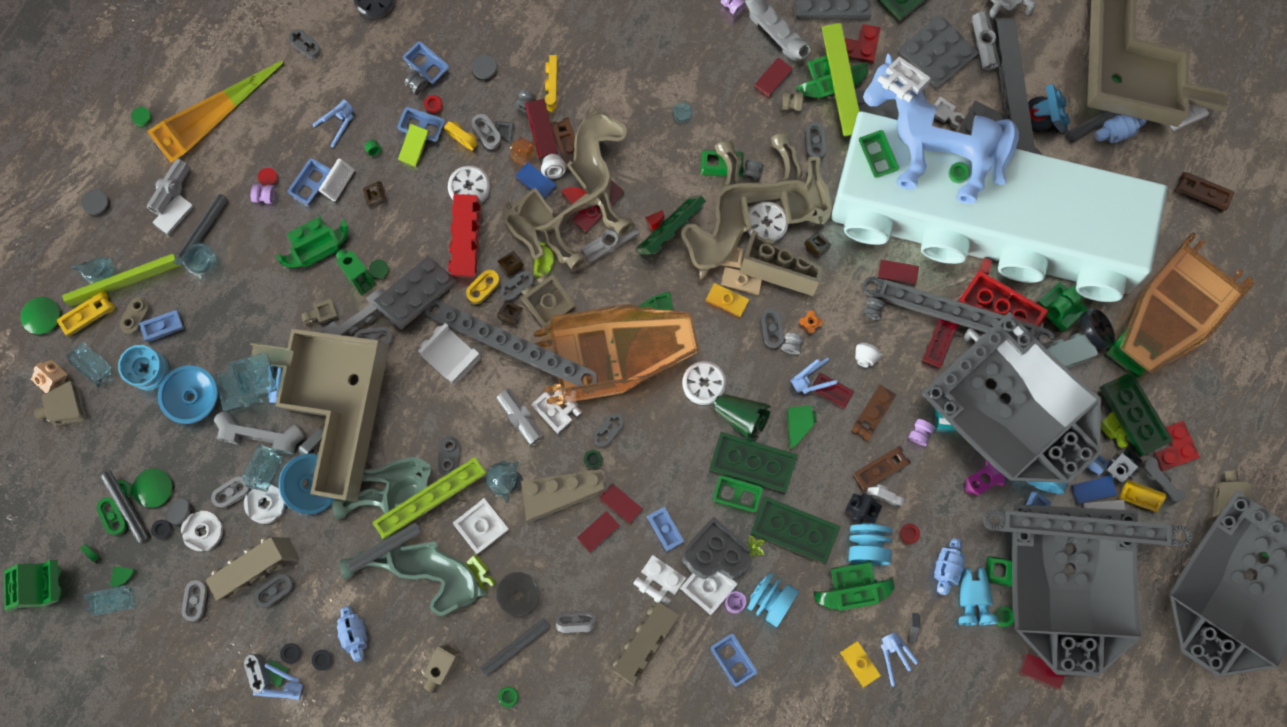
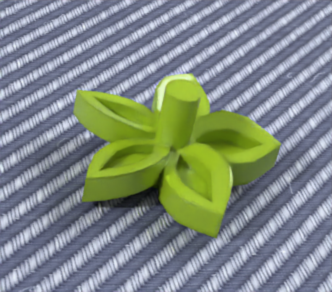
(755, 546)

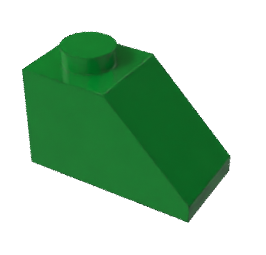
(800, 423)

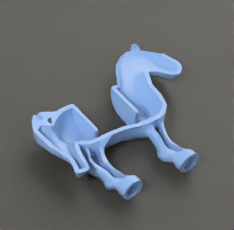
(917, 132)

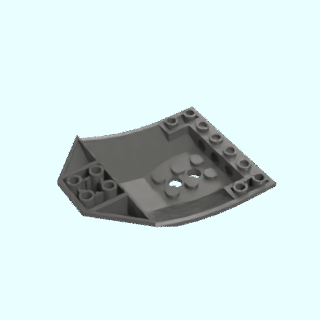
(1052, 417)
(1219, 613)
(1080, 618)

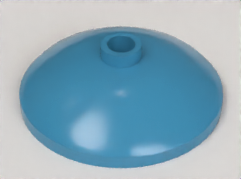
(179, 386)
(294, 493)

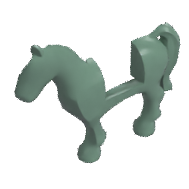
(419, 560)

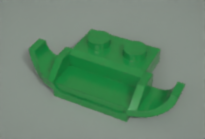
(822, 80)
(313, 242)
(854, 587)

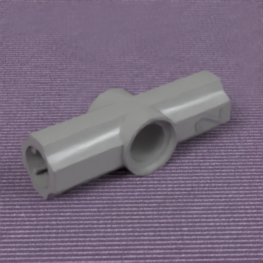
(987, 51)
(168, 187)
(599, 248)
(520, 417)

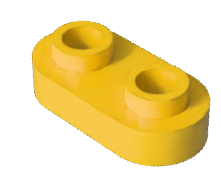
(455, 131)
(480, 285)

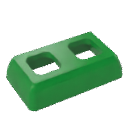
(885, 154)
(721, 168)
(739, 487)
(1004, 581)

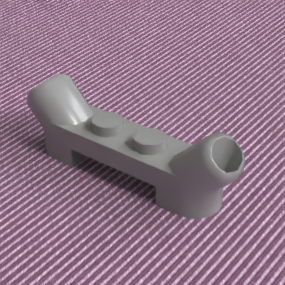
(778, 29)
(354, 324)
(282, 442)

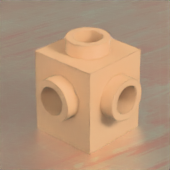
(48, 375)

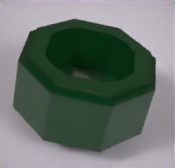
(593, 459)

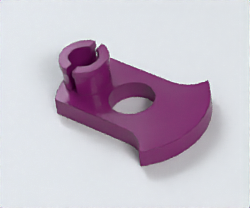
(975, 480)

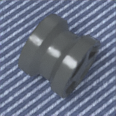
(416, 82)
(524, 96)
(752, 170)
(873, 308)

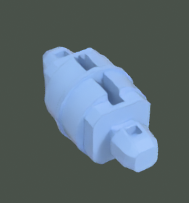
(1119, 128)
(949, 566)
(352, 633)

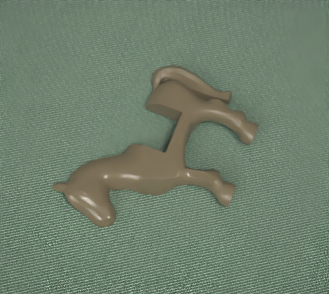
(593, 176)
(732, 213)

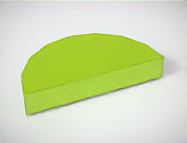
(545, 263)

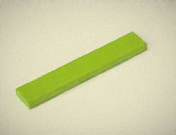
(841, 76)
(121, 280)
(429, 498)

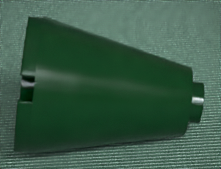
(743, 414)

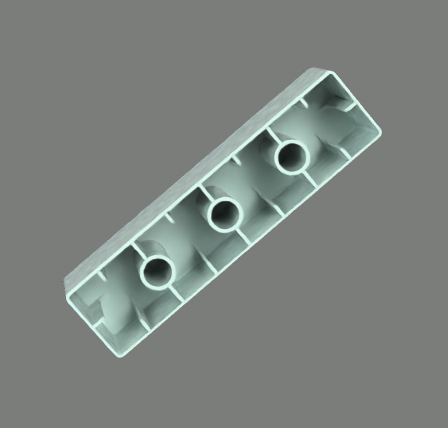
(1042, 222)

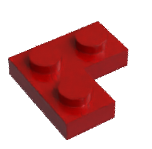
(866, 47)
(1181, 449)

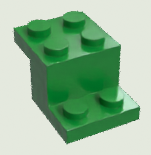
(31, 585)

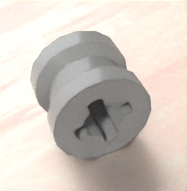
(792, 343)

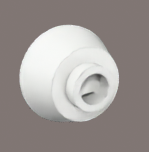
(553, 166)
(867, 354)

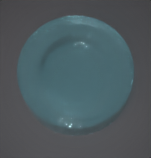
(682, 112)

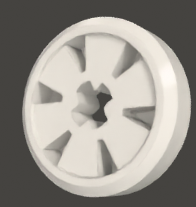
(472, 175)
(774, 214)
(704, 370)

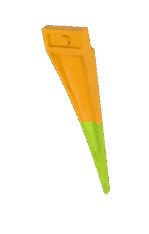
(187, 127)

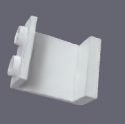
(448, 354)

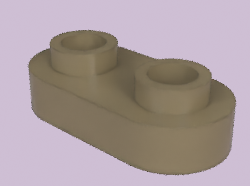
(134, 315)

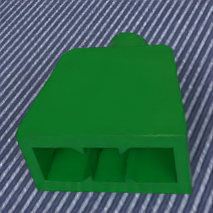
(355, 271)

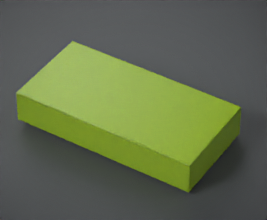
(413, 145)

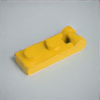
(552, 84)
(85, 314)

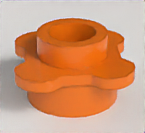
(807, 325)

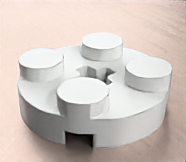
(258, 513)
(199, 520)

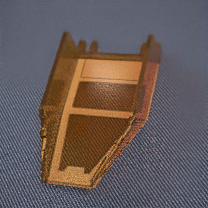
(1181, 307)
(619, 345)

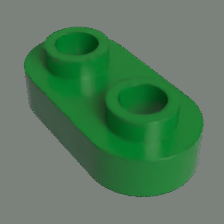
(112, 517)

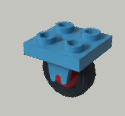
(1049, 111)

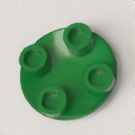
(40, 315)
(152, 488)

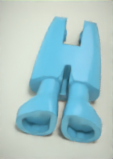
(973, 594)

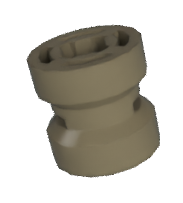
(792, 101)

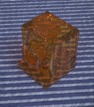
(521, 151)

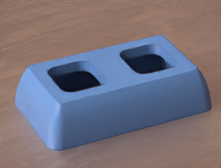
(432, 59)
(424, 118)
(303, 180)
(740, 656)

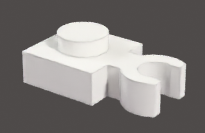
(945, 112)
(882, 494)

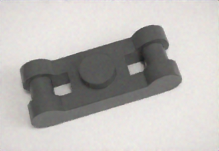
(1161, 481)

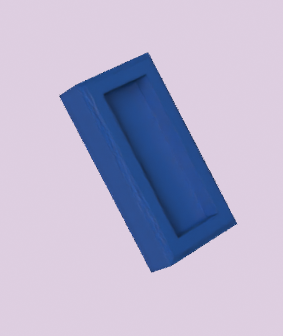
(535, 179)
(1094, 490)

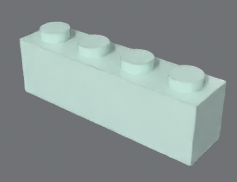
(1073, 351)

